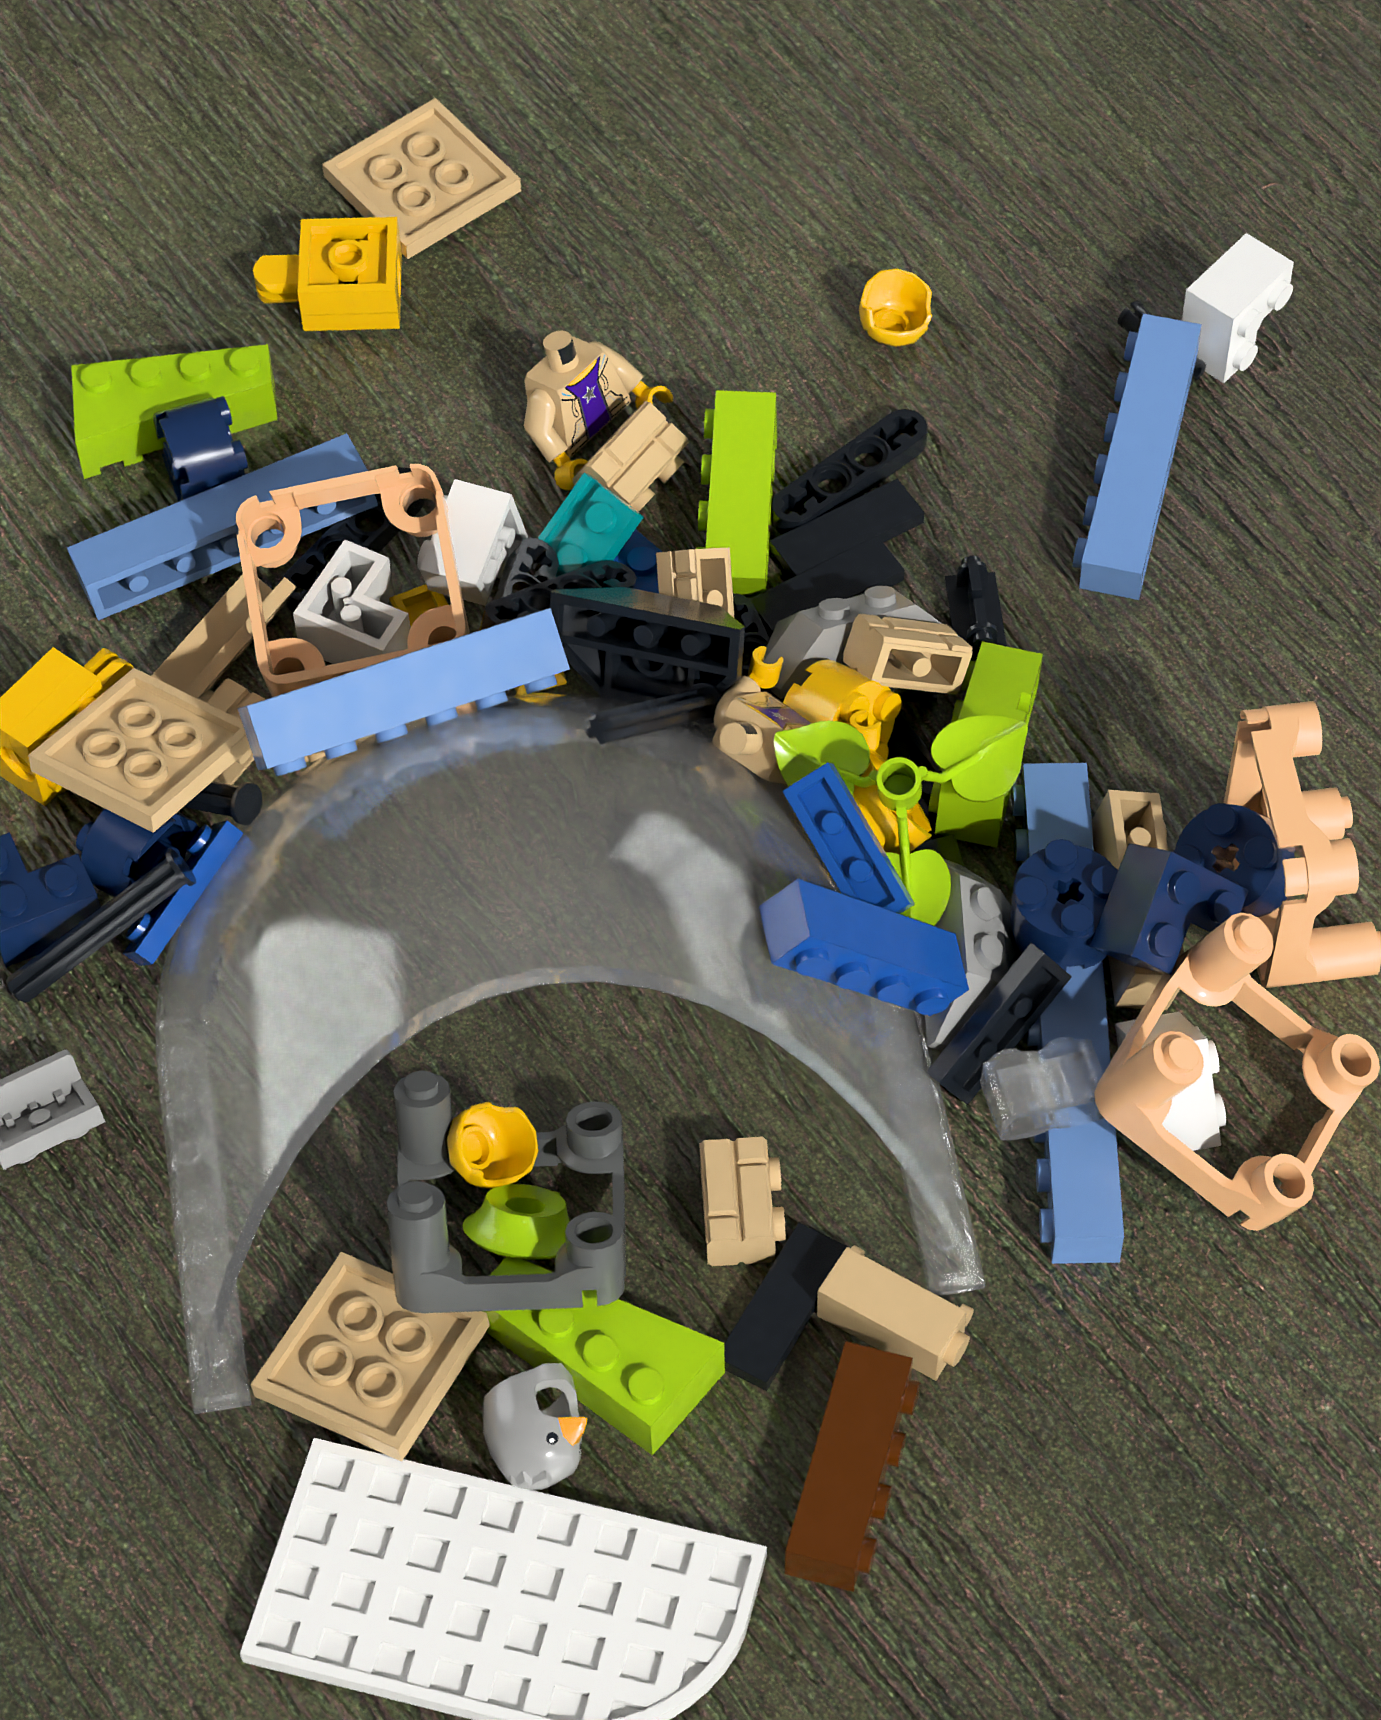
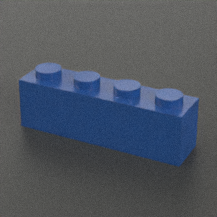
(863, 948)

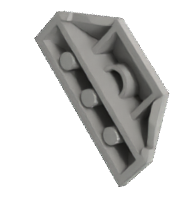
(825, 629)
(986, 944)

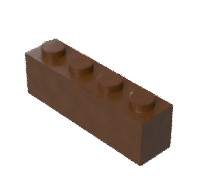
(850, 1466)

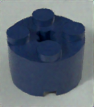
(199, 446)
(1239, 833)
(122, 851)
(1060, 902)

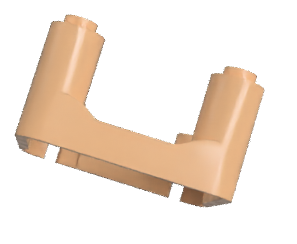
(298, 663)
(1267, 782)
(1142, 1081)

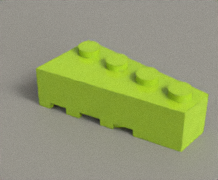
(119, 398)
(740, 483)
(1001, 684)
(623, 1359)

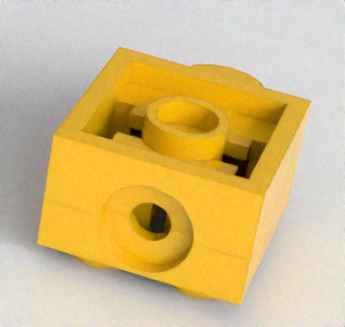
(329, 256)
(43, 704)

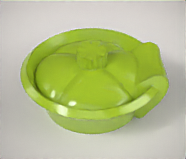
(519, 1222)

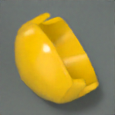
(895, 307)
(492, 1145)

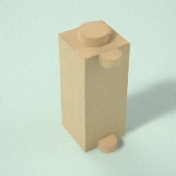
(893, 1313)

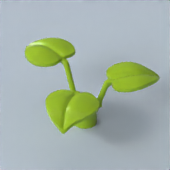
(974, 752)

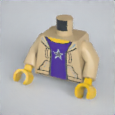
(576, 395)
(750, 719)

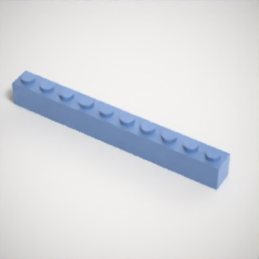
(1082, 1160)

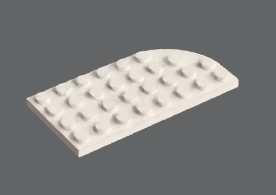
(495, 1596)

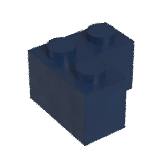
(40, 903)
(1157, 903)

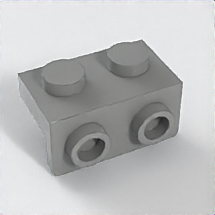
(44, 1108)

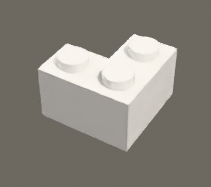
(1233, 301)
(483, 535)
(348, 608)
(1197, 1109)

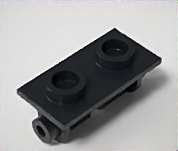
(975, 604)

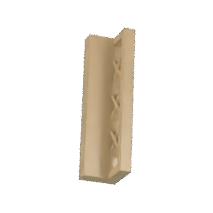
(219, 638)

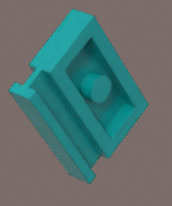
(589, 526)

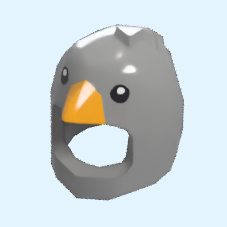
(531, 1444)

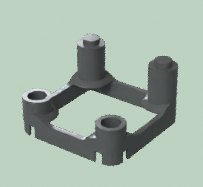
(430, 1269)

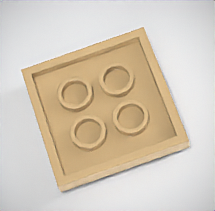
(423, 173)
(141, 749)
(366, 1361)

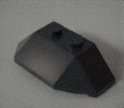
(646, 642)

